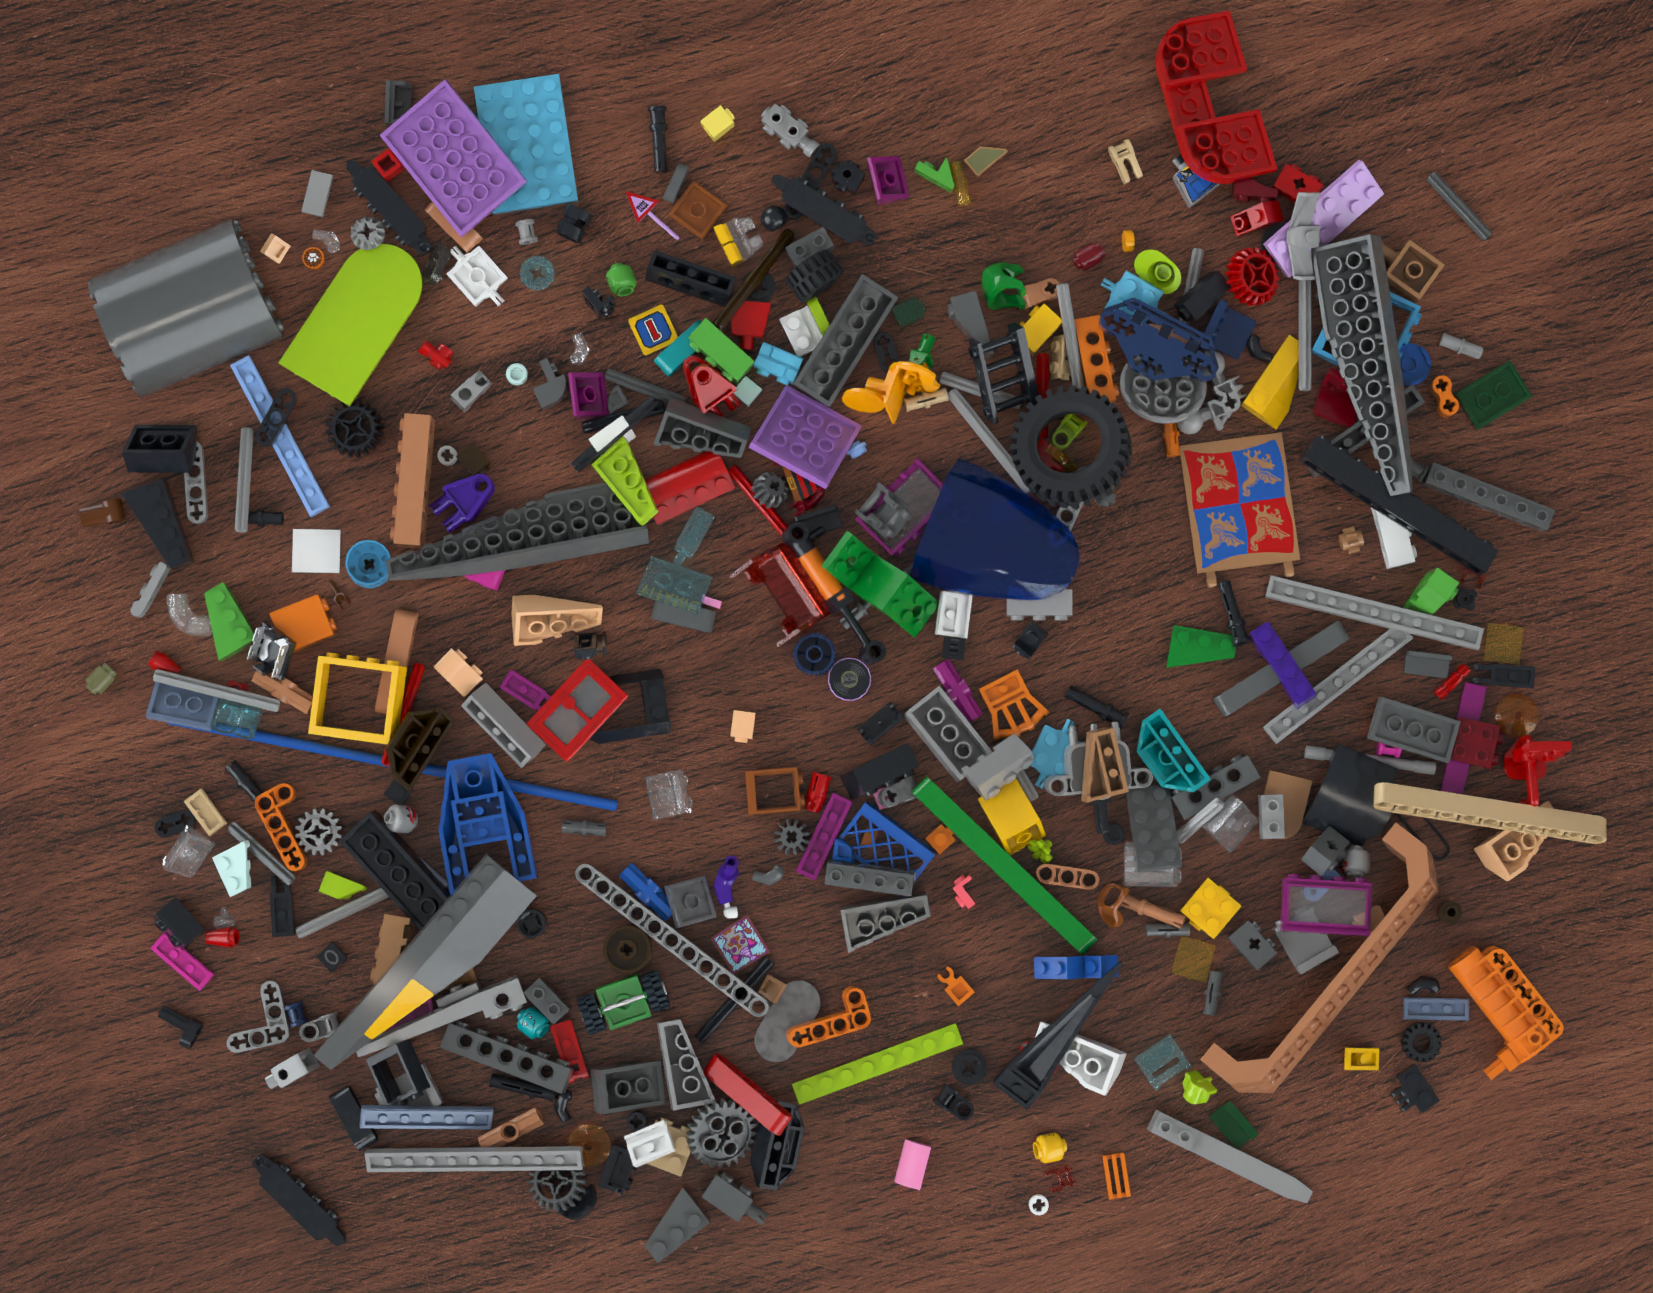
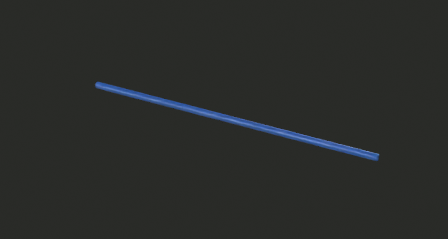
(430, 769)

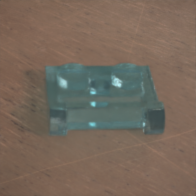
(1158, 1056)

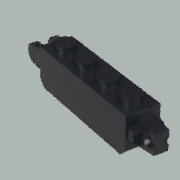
(390, 206)
(823, 211)
(298, 1200)

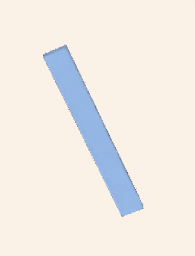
(285, 444)

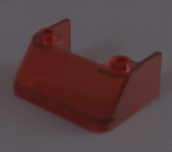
(789, 587)

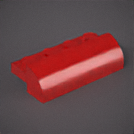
(688, 485)

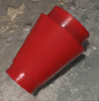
(163, 662)
(223, 937)

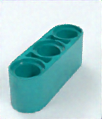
(675, 354)

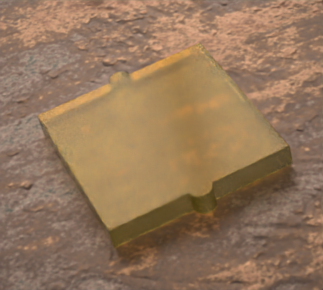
(1503, 643)
(1193, 959)

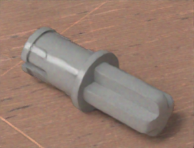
(1461, 346)

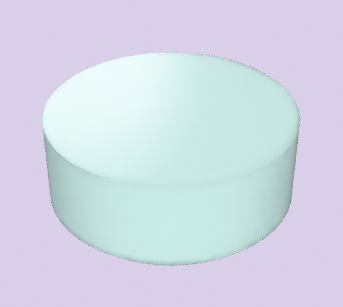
(517, 374)

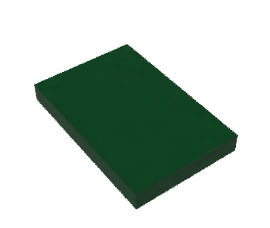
(1493, 395)

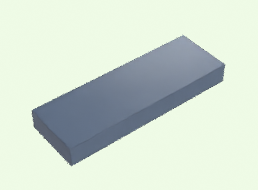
(1435, 1008)

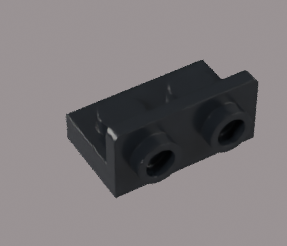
(594, 301)

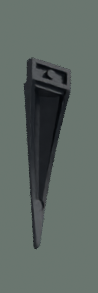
(1034, 1065)

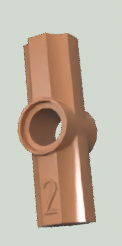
(285, 691)
(523, 1124)

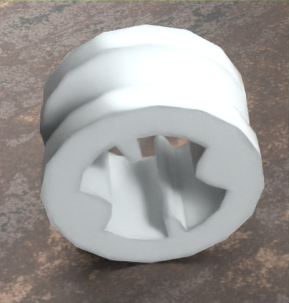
(442, 459)
(1033, 1200)

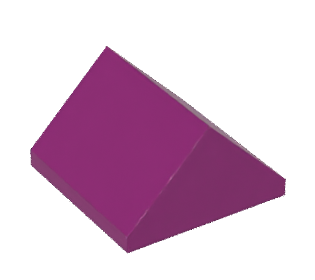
(887, 179)
(588, 394)

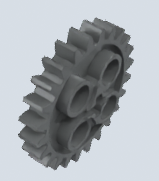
(721, 1133)

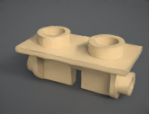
(1059, 366)

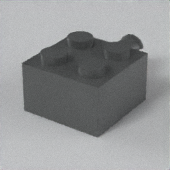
(732, 1198)

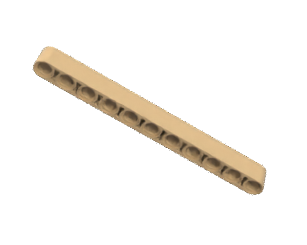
(1490, 813)

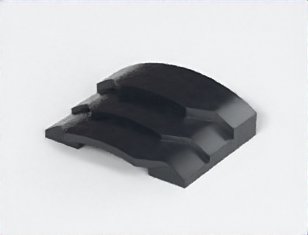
(1347, 796)

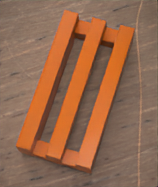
(1116, 1175)

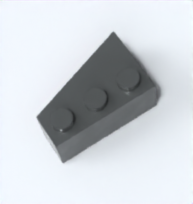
(677, 1225)

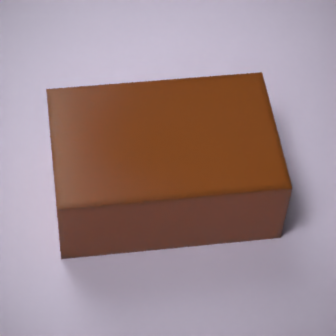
(866, 840)

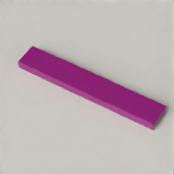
(1470, 708)

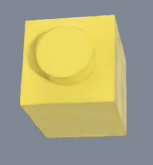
(718, 122)

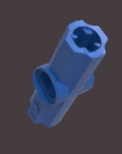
(647, 891)

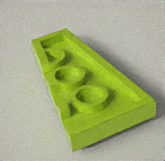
(626, 480)

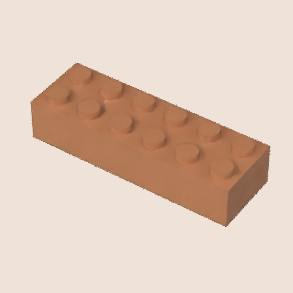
(414, 480)

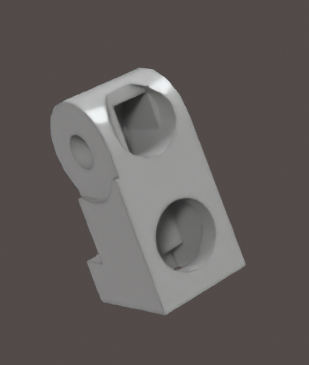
(470, 391)

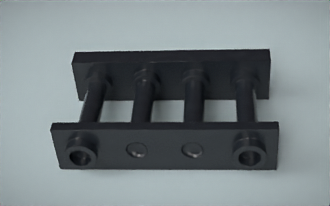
(1024, 375)

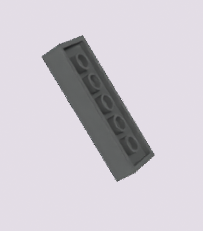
(845, 340)

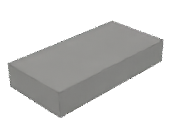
(317, 193)

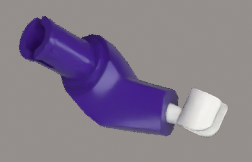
(725, 879)

